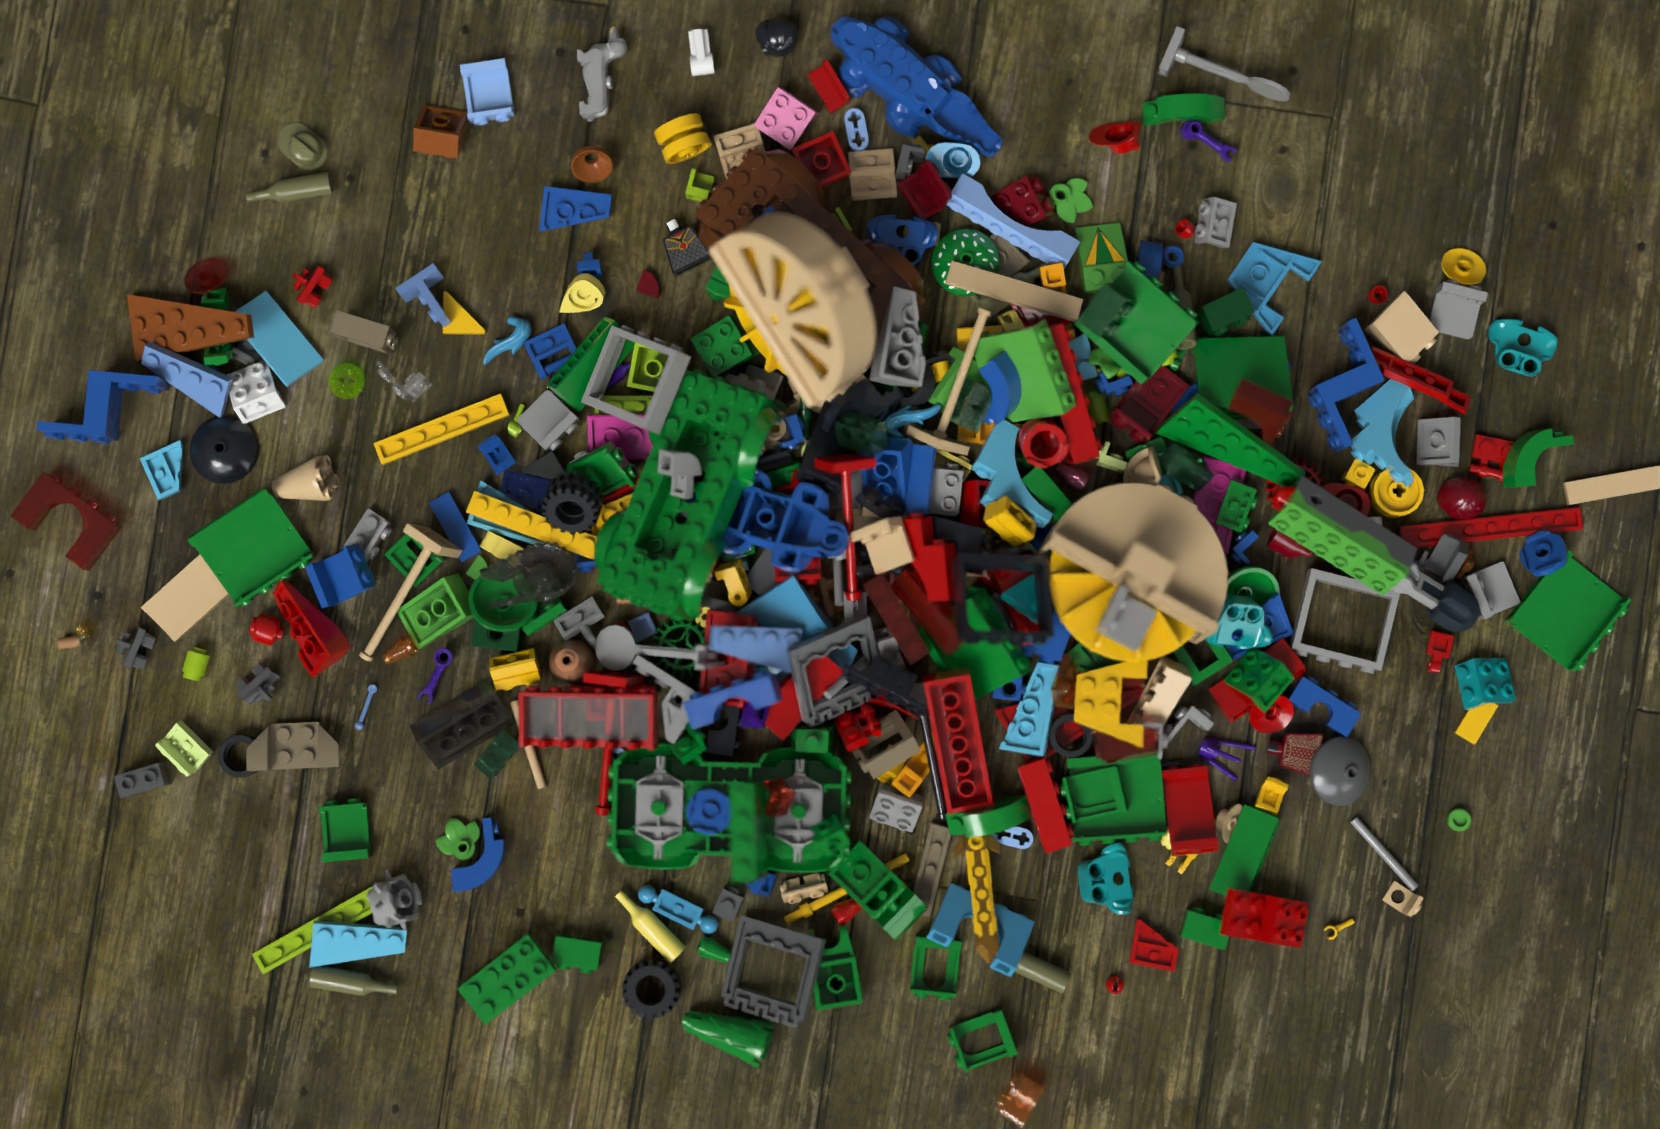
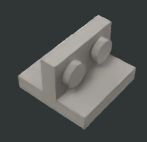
(1438, 441)

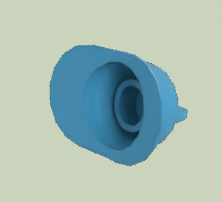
(954, 159)

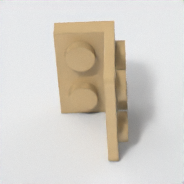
(885, 544)

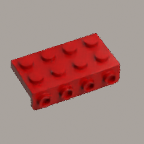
(735, 667)

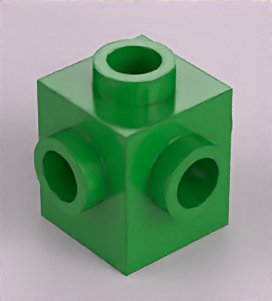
(829, 835)

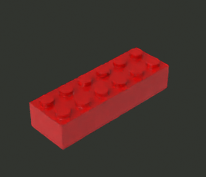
(1076, 422)
(957, 740)

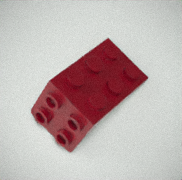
(1148, 404)

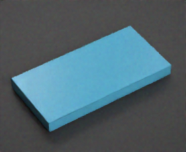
(279, 340)

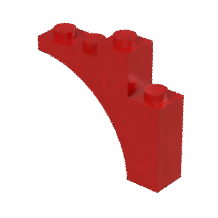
(931, 557)

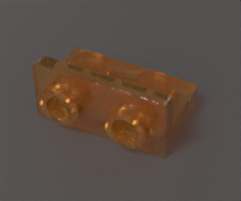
(1064, 683)

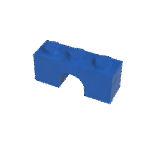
(1341, 715)

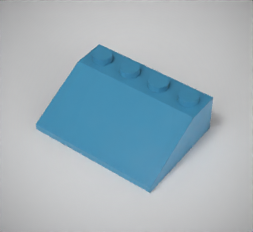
(789, 607)

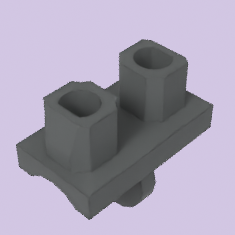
(132, 658)
(259, 687)

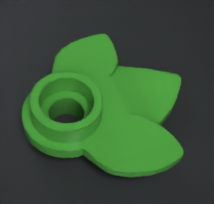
(1074, 200)
(1107, 364)
(458, 835)

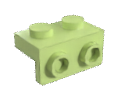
(184, 749)

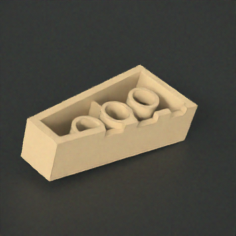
(1161, 693)

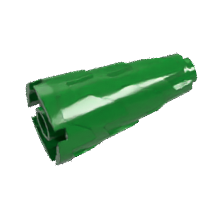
(733, 1035)

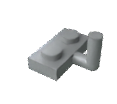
(579, 620)

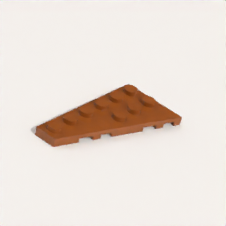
(183, 326)

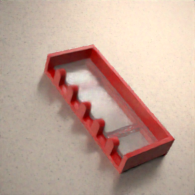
(588, 718)

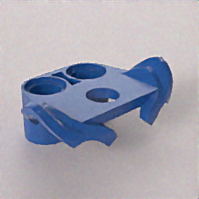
(921, 234)

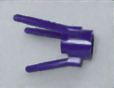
(1210, 749)

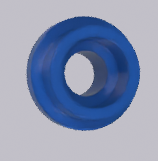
(1175, 250)

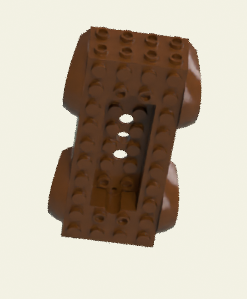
(789, 188)

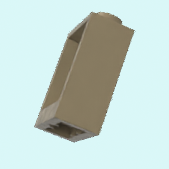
(364, 332)
(892, 756)

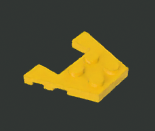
(1100, 697)

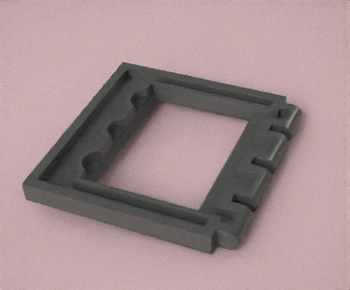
(820, 646)
(779, 938)

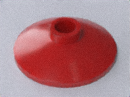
(1274, 719)

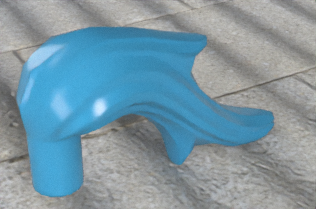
(513, 342)
(906, 415)

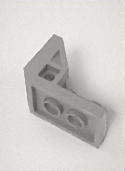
(673, 714)

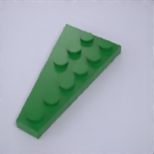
(1218, 435)

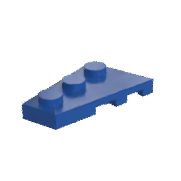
(572, 207)
(1274, 617)

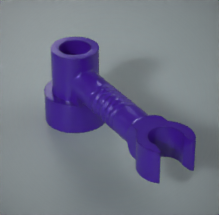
(1188, 134)
(441, 664)

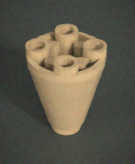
(308, 481)

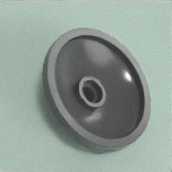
(1331, 767)

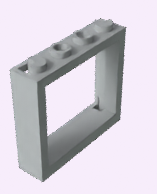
(664, 391)
(1325, 655)

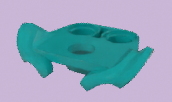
(1505, 335)
(1243, 615)
(1116, 897)

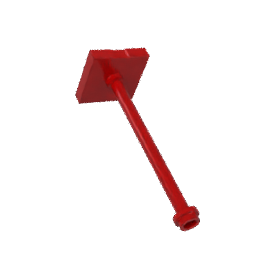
(845, 465)
(612, 680)

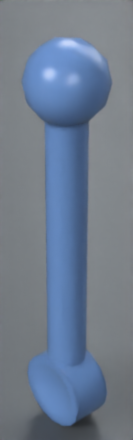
(359, 724)

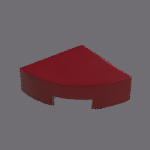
(648, 285)

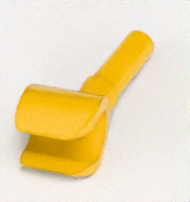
(1338, 927)

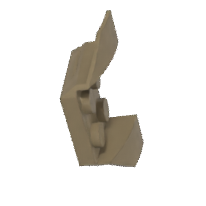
(292, 748)

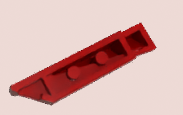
(1421, 380)

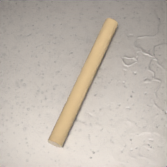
(530, 751)

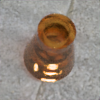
(401, 650)

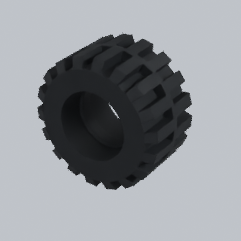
(574, 489)
(637, 1003)

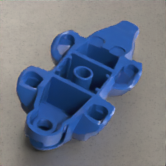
(886, 65)
(787, 525)

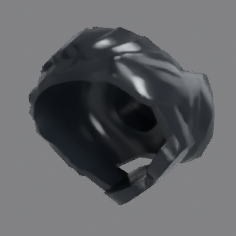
(777, 36)

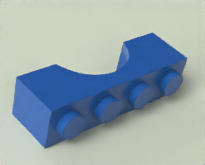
(759, 692)

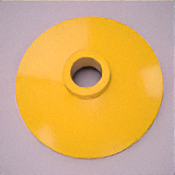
(1463, 266)

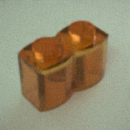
(1020, 1099)

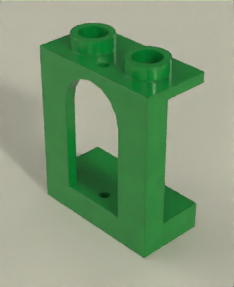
(1197, 676)
(1072, 782)
(917, 985)
(972, 1061)

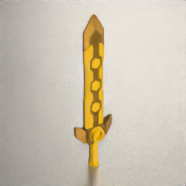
(981, 891)

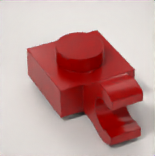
(1439, 647)

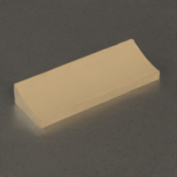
(186, 599)

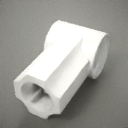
(701, 58)

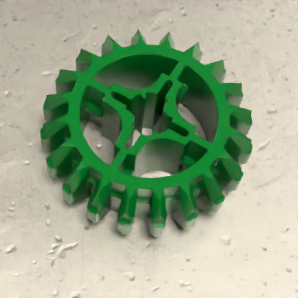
(664, 640)

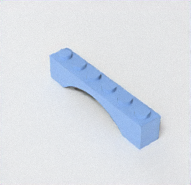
(973, 202)

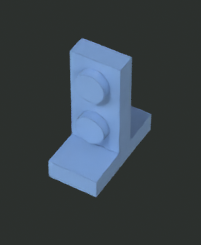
(419, 286)

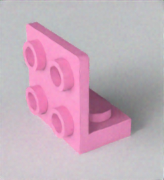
(785, 118)

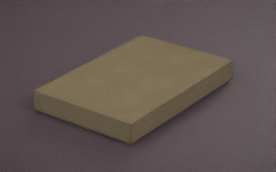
(1010, 257)

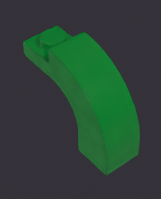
(1184, 107)
(221, 353)
(1523, 454)
(989, 820)

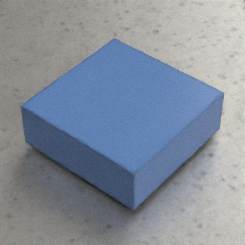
(643, 627)

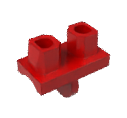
(317, 277)

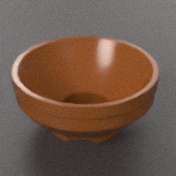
(591, 170)

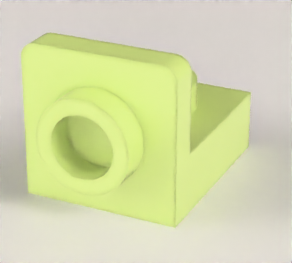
(1112, 462)

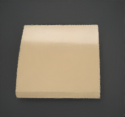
(735, 144)
(872, 174)

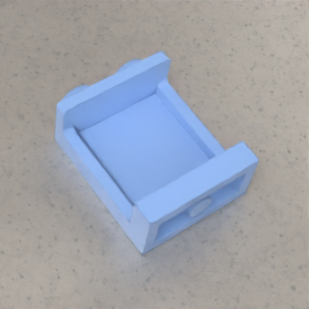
(487, 91)

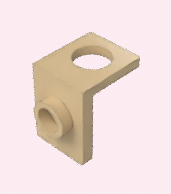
(1410, 903)

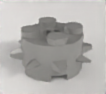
(394, 901)

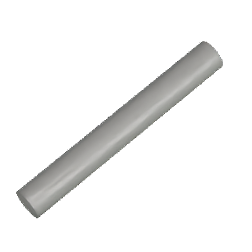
(838, 582)
(841, 682)

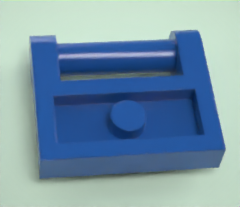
(548, 345)

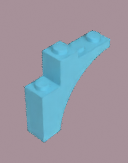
(1379, 421)
(998, 464)

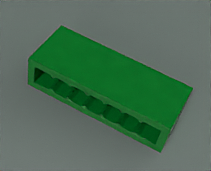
(574, 375)
(1245, 851)

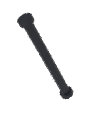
(933, 766)

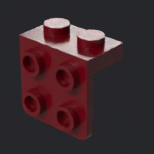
(925, 191)
(1025, 201)

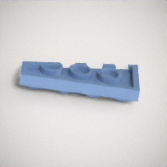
(192, 378)
(756, 644)

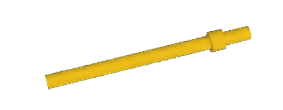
(807, 909)

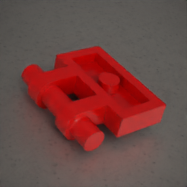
(1490, 450)
(851, 730)

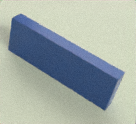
(920, 479)
(455, 526)

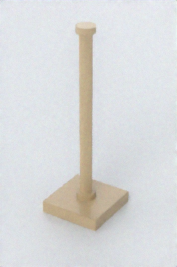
(938, 438)
(432, 543)

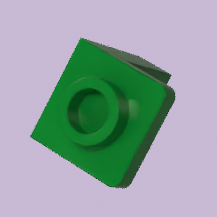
(690, 745)

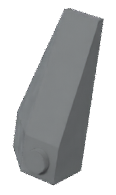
(899, 350)

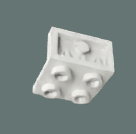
(254, 392)

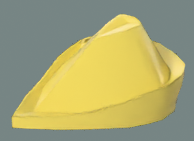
(582, 294)

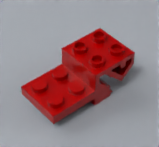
(1264, 918)

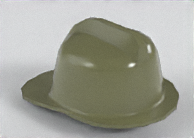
(302, 146)

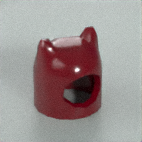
(1286, 546)

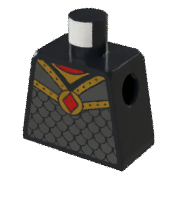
(684, 248)

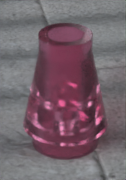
(1073, 476)

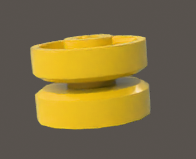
(682, 138)
(1394, 505)

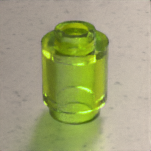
(1098, 407)

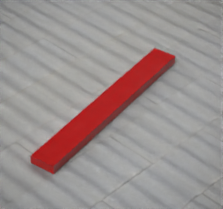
(1494, 527)

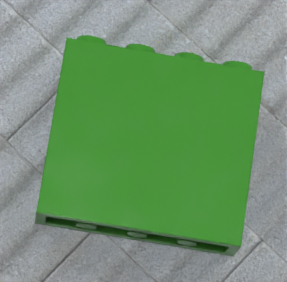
(1040, 370)

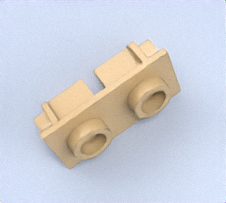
(794, 892)

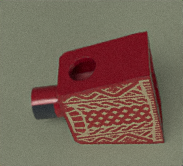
(1295, 751)

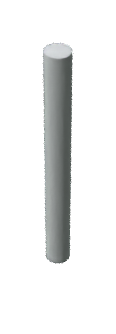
(1384, 853)

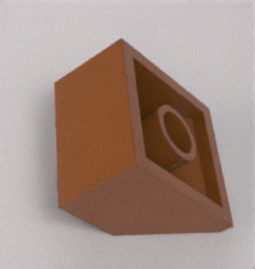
(440, 131)

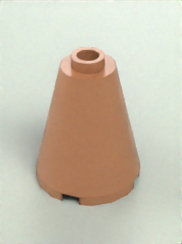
(581, 661)

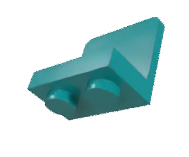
(1484, 682)

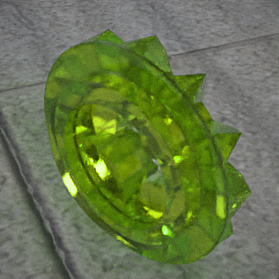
(352, 389)

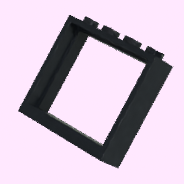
(1005, 562)

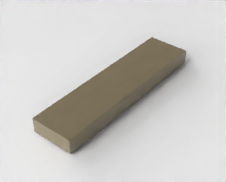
(931, 865)

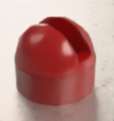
(1184, 229)
(1377, 290)
(1109, 984)

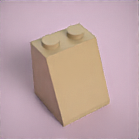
(1402, 329)

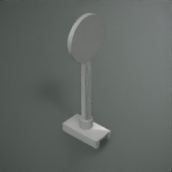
(1259, 85)
(618, 649)

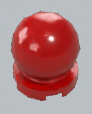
(1043, 442)

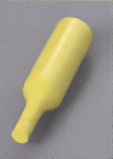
(652, 929)

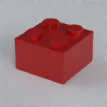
(823, 159)

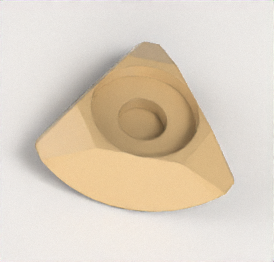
(1143, 468)

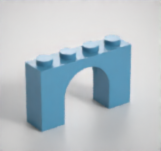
(1011, 927)

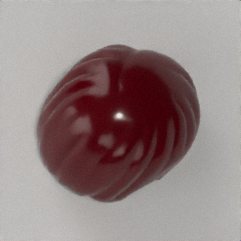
(1462, 498)

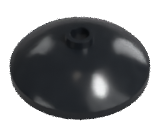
(238, 454)

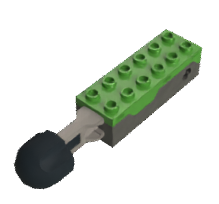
(1366, 551)

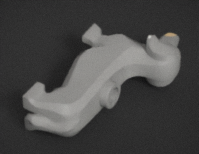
(596, 75)

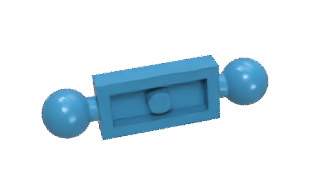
(678, 909)

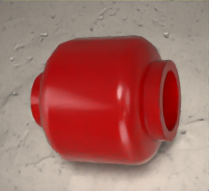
(265, 629)

